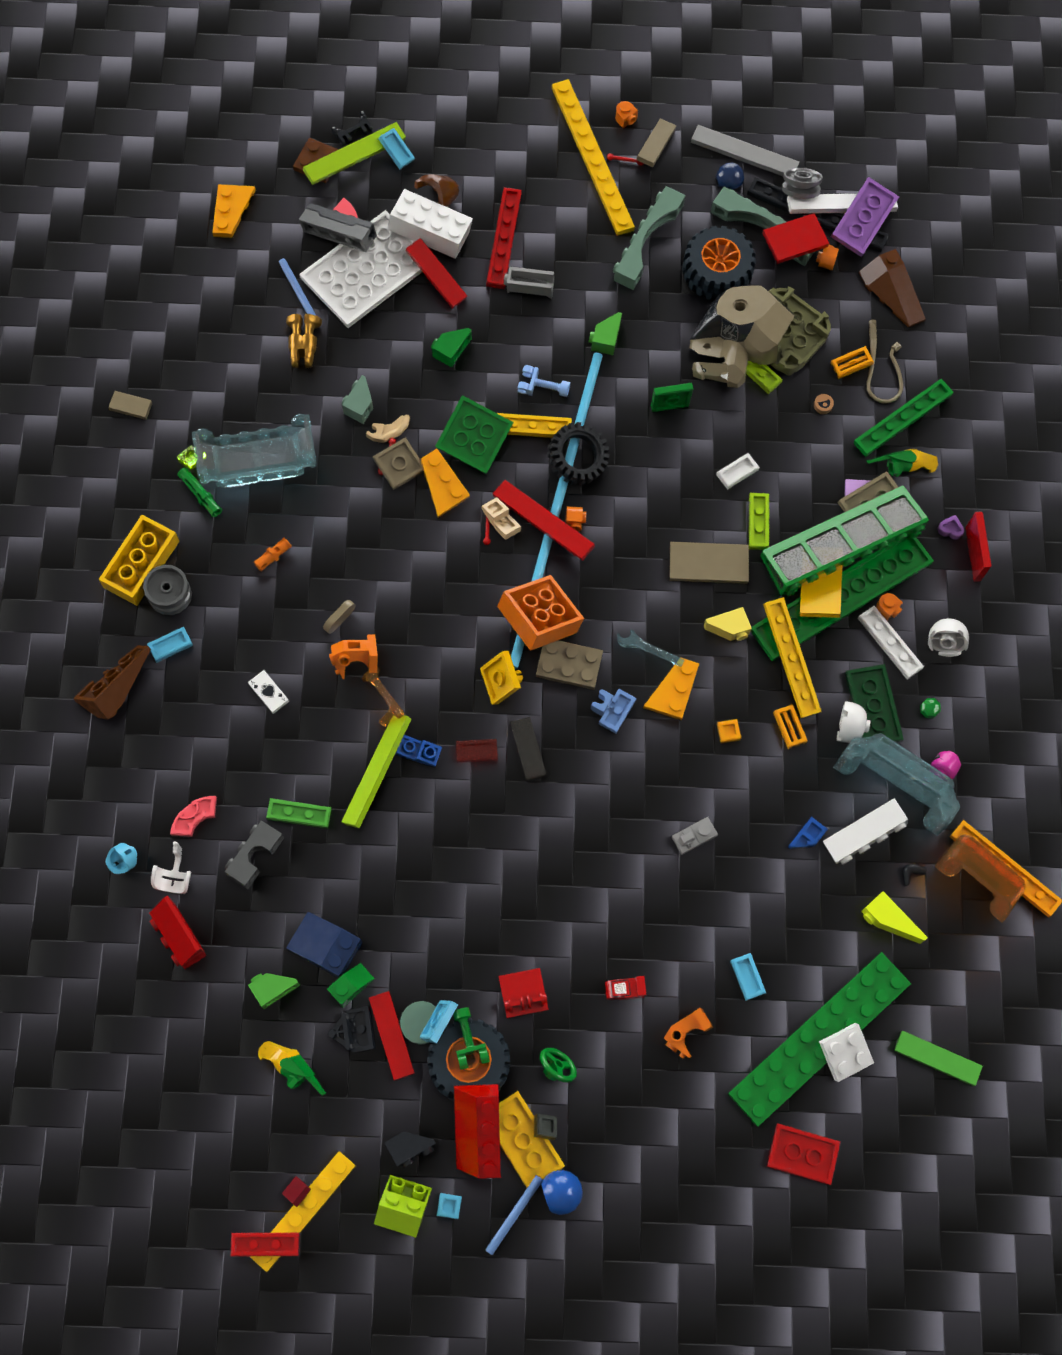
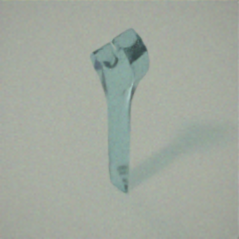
(636, 642)

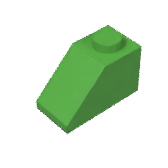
(606, 334)
(271, 987)

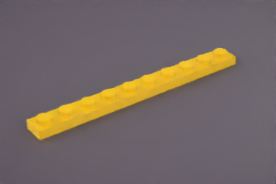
(593, 157)

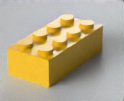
(142, 550)

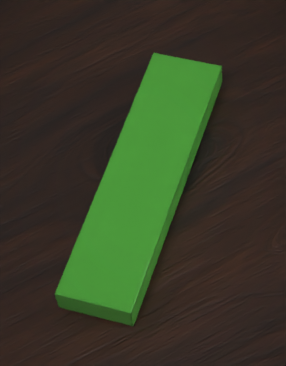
(938, 1058)

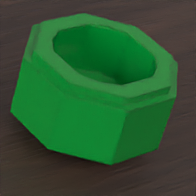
(930, 708)

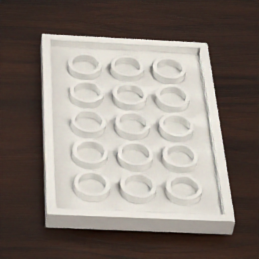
(359, 281)

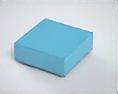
(449, 1206)

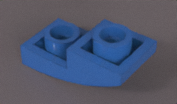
(419, 751)

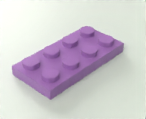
(864, 216)

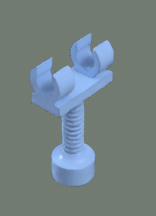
(531, 372)

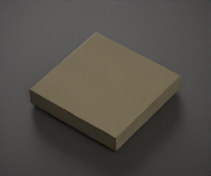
(399, 463)

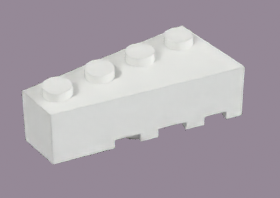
(866, 831)

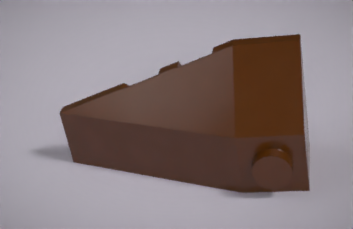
(893, 286)
(109, 692)

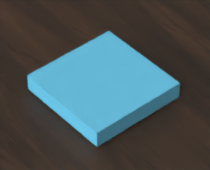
(438, 1021)

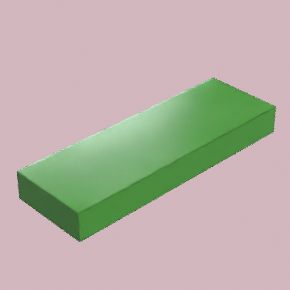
(299, 813)

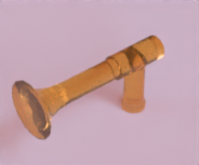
(390, 701)

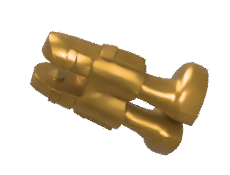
(304, 345)

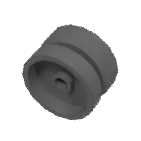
(167, 590)

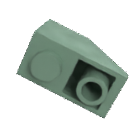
(359, 402)

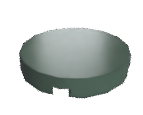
(415, 1019)

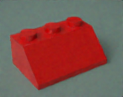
(176, 933)

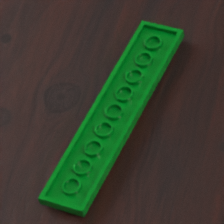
(860, 586)
(801, 1053)

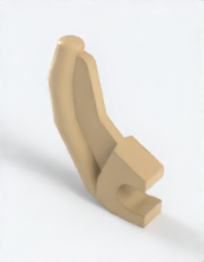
(386, 432)

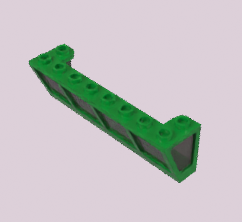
(843, 539)

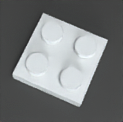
(846, 1052)

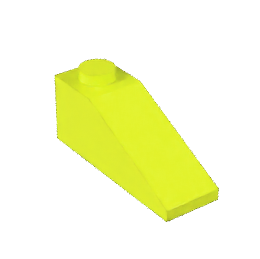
(889, 917)

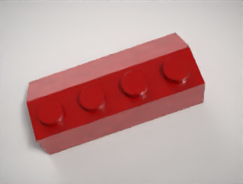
(477, 1130)

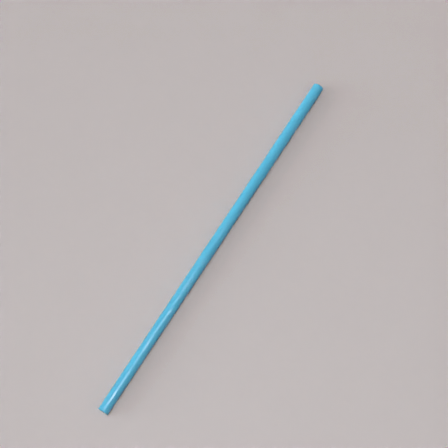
(561, 488)

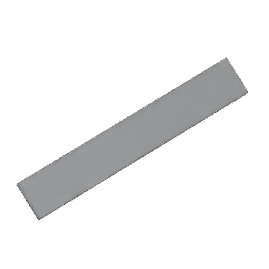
(742, 151)

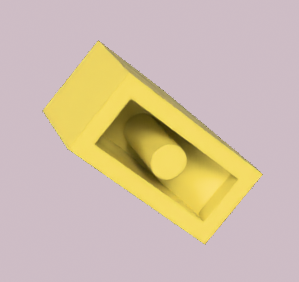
(730, 625)

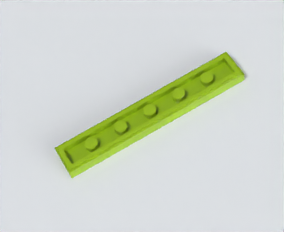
(348, 155)
(376, 771)

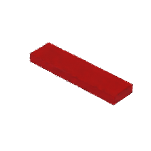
(436, 273)
(391, 1036)

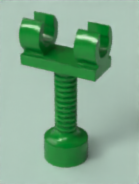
(462, 1016)

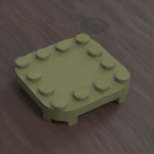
(802, 336)

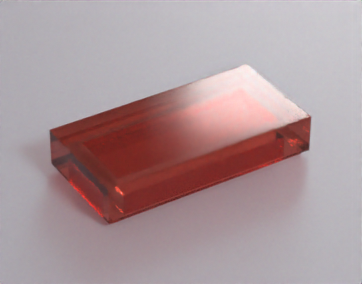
(476, 750)

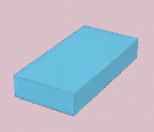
(396, 148)
(170, 644)
(748, 976)

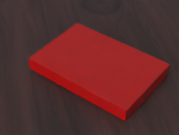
(795, 238)
(978, 546)
(803, 1154)

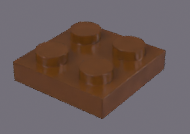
(312, 152)

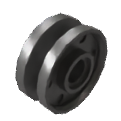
(802, 183)

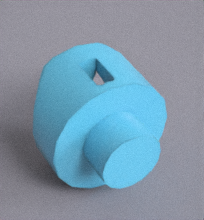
(124, 855)

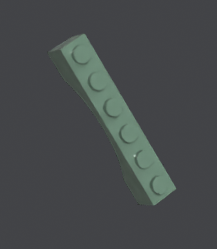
(733, 207)
(666, 209)

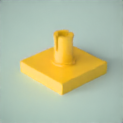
(501, 677)

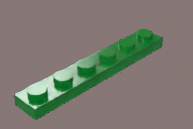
(903, 417)

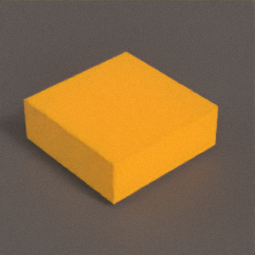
(728, 731)

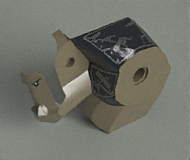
(742, 328)

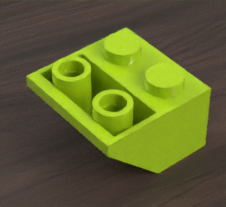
(402, 1206)

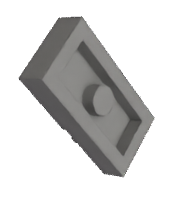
(694, 835)

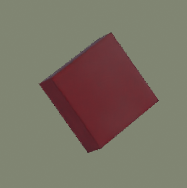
(296, 1191)

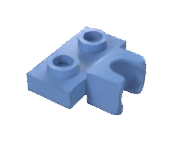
(614, 709)

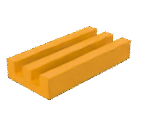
(862, 365)
(796, 742)

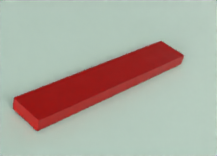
(504, 237)
(544, 520)

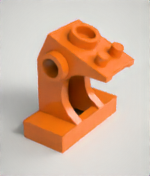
(354, 651)
(695, 1020)

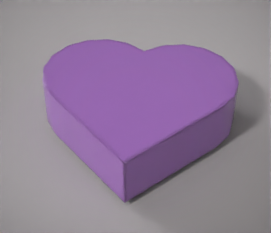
(951, 527)

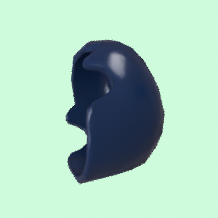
(730, 176)

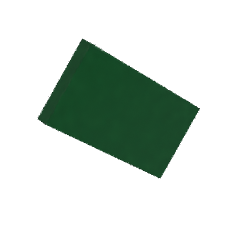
(873, 692)

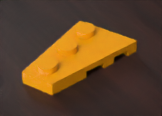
(229, 208)
(443, 483)
(674, 691)

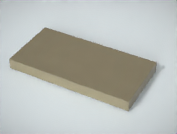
(709, 562)

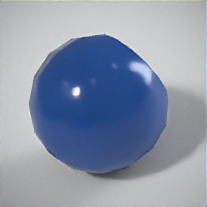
(562, 1191)

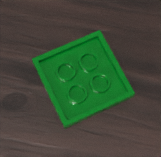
(474, 434)

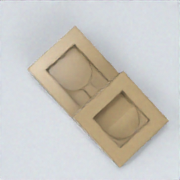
(500, 519)

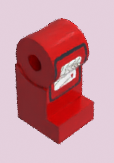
(626, 988)

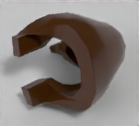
(443, 185)

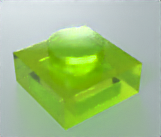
(187, 458)

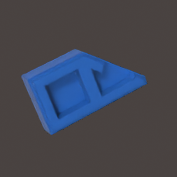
(809, 835)

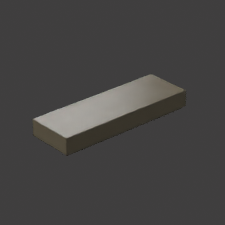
(656, 142)

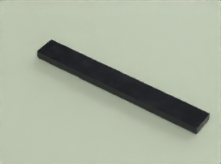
(776, 197)

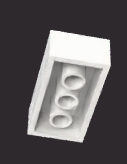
(432, 222)

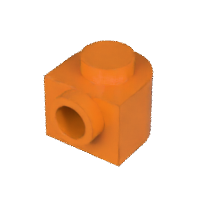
(626, 114)
(828, 257)
(575, 517)
(889, 605)

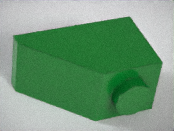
(451, 345)
(350, 984)

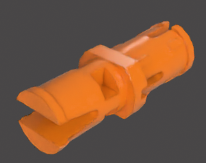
(272, 554)

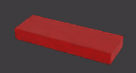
(265, 1244)

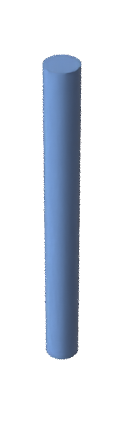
(295, 285)
(514, 1214)

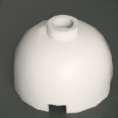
(948, 637)
(852, 722)

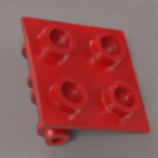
(523, 993)

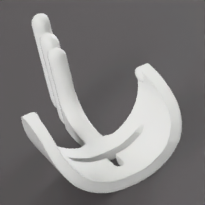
(162, 884)

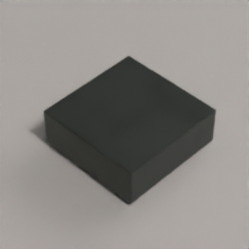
(545, 1126)

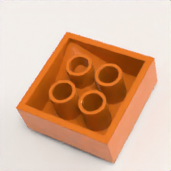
(540, 612)

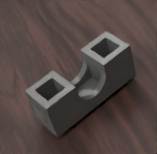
(262, 838)

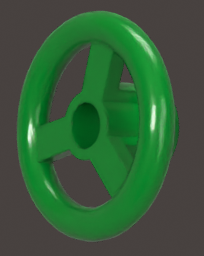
(554, 1069)

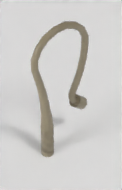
(894, 348)

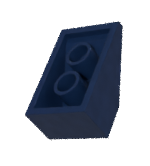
(324, 944)

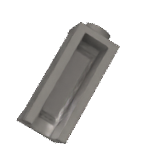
(529, 281)

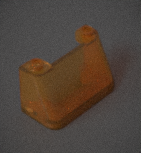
(987, 869)

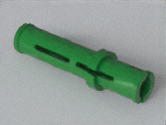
(204, 498)

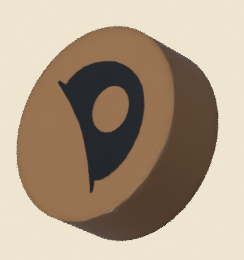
(823, 404)

